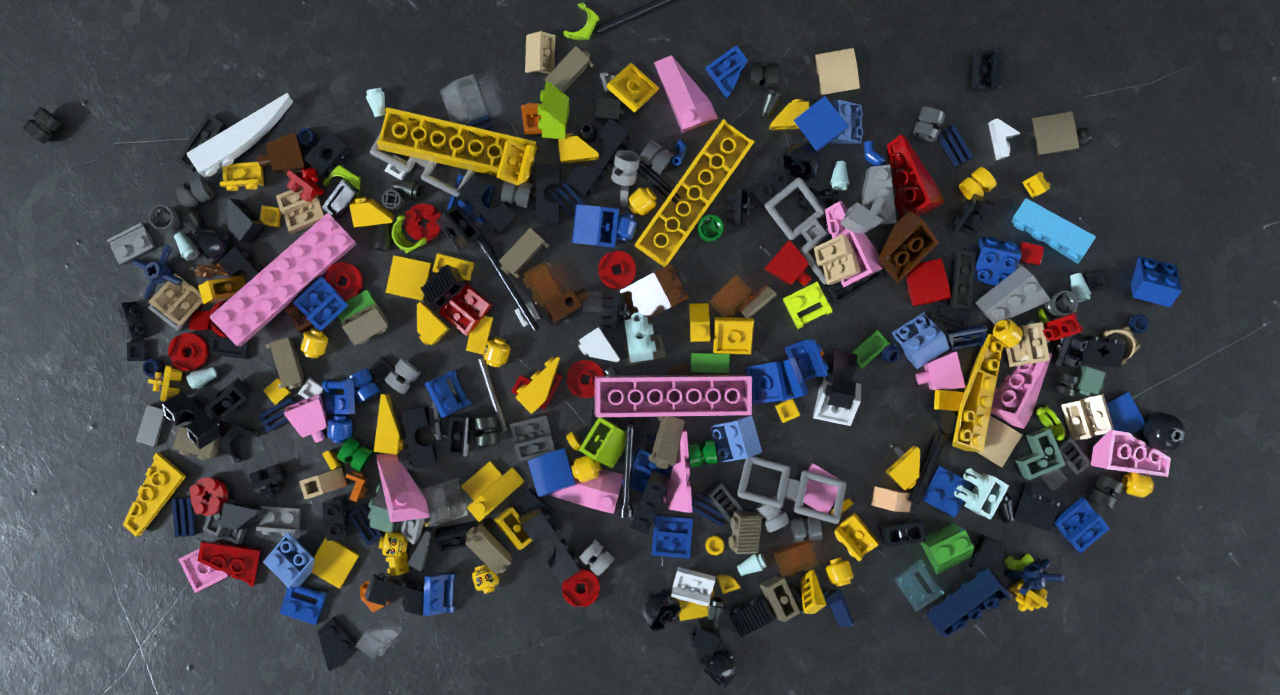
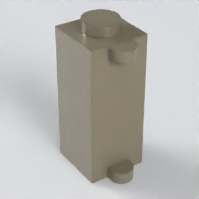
(569, 69)
(521, 252)
(287, 363)
(667, 441)
(488, 549)

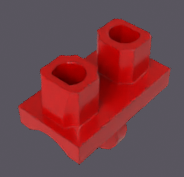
(304, 179)
(1062, 327)

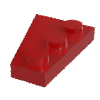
(235, 560)

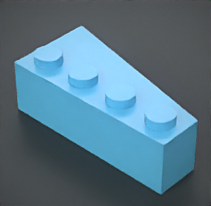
(1053, 230)

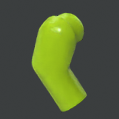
(1018, 564)

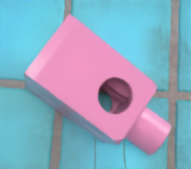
(942, 373)
(308, 417)

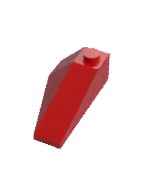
(912, 182)

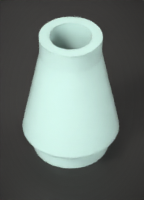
(376, 101)
(839, 177)
(186, 246)
(1079, 287)
(201, 377)
(753, 564)

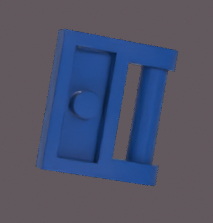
(443, 396)
(339, 403)
(435, 594)
(301, 608)

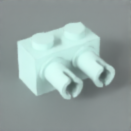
(638, 338)
(985, 495)

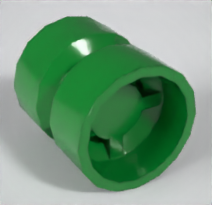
(710, 228)
(353, 453)
(702, 453)

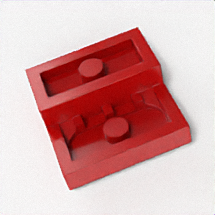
(928, 283)
(466, 309)

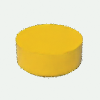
(574, 440)
(714, 545)

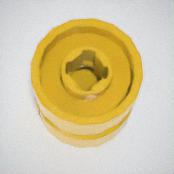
(981, 182)

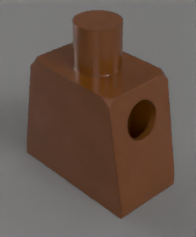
(283, 155)
(559, 310)

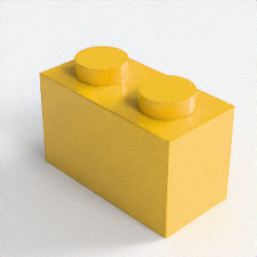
(512, 528)

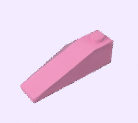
(687, 100)
(863, 248)
(1018, 394)
(1125, 453)
(679, 489)
(400, 491)
(595, 494)

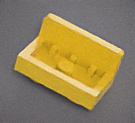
(515, 162)
(242, 175)
(856, 536)

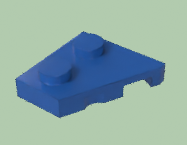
(727, 70)

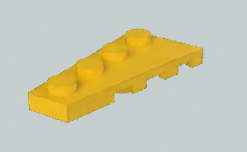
(156, 490)

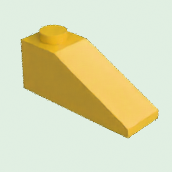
(388, 432)
(495, 494)

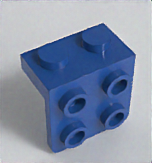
(996, 260)
(808, 358)

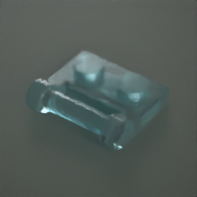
(913, 589)

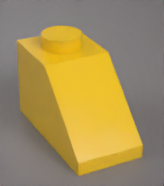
(786, 118)
(574, 150)
(369, 212)
(221, 289)
(699, 322)
(429, 325)
(906, 469)

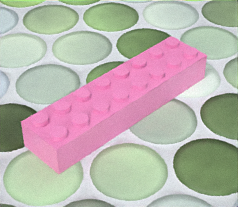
(283, 280)
(673, 395)

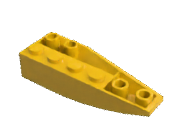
(978, 398)

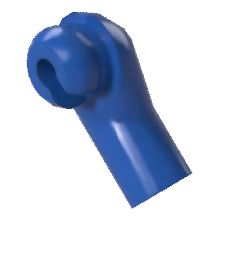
(680, 156)
(872, 156)

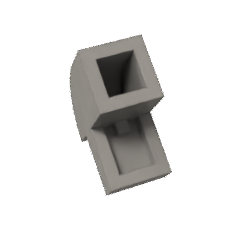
(862, 219)

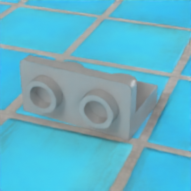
(280, 520)

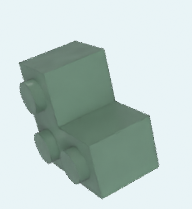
(1045, 455)
(378, 513)

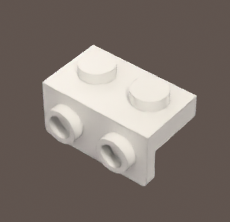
(693, 586)

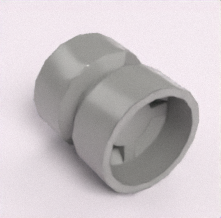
(625, 167)
(407, 371)
(773, 517)
(598, 564)

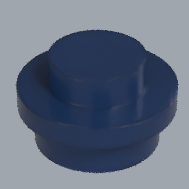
(306, 137)
(1138, 323)
(890, 353)
(151, 366)

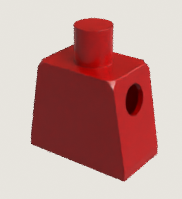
(789, 265)

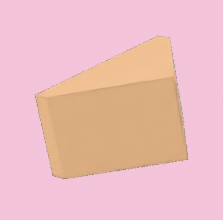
(891, 499)

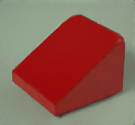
(1031, 253)
(200, 320)

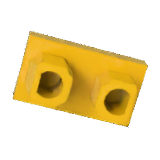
(169, 374)
(1031, 599)

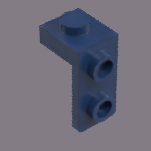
(839, 607)

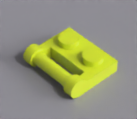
(803, 299)

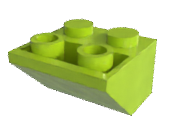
(553, 112)
(604, 442)

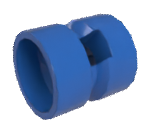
(363, 385)

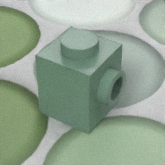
(1090, 381)

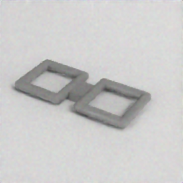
(428, 165)
(810, 228)
(792, 489)

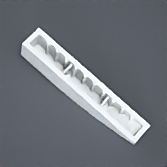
(237, 139)

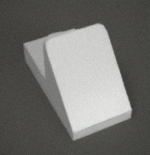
(1000, 132)

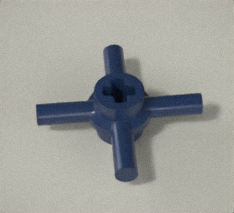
(157, 272)
(1035, 576)

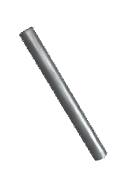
(493, 395)

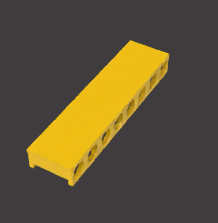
(445, 144)
(697, 191)

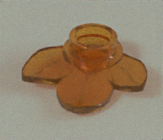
(205, 271)

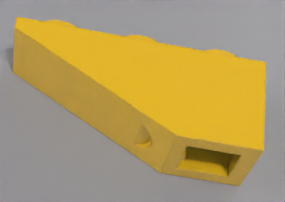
(538, 390)

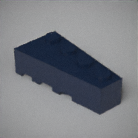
(968, 603)

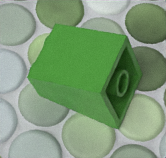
(948, 547)

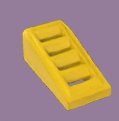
(811, 597)

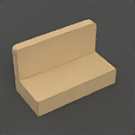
(540, 52)

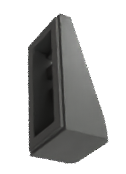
(1066, 444)
(712, 490)
(420, 554)

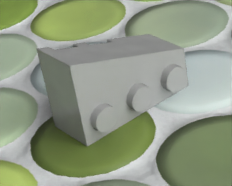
(879, 183)
(1012, 296)

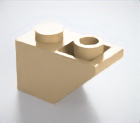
(323, 483)

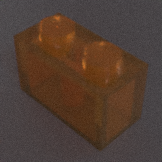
(542, 285)
(730, 297)
(795, 558)

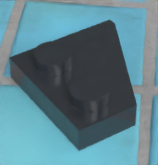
(335, 643)

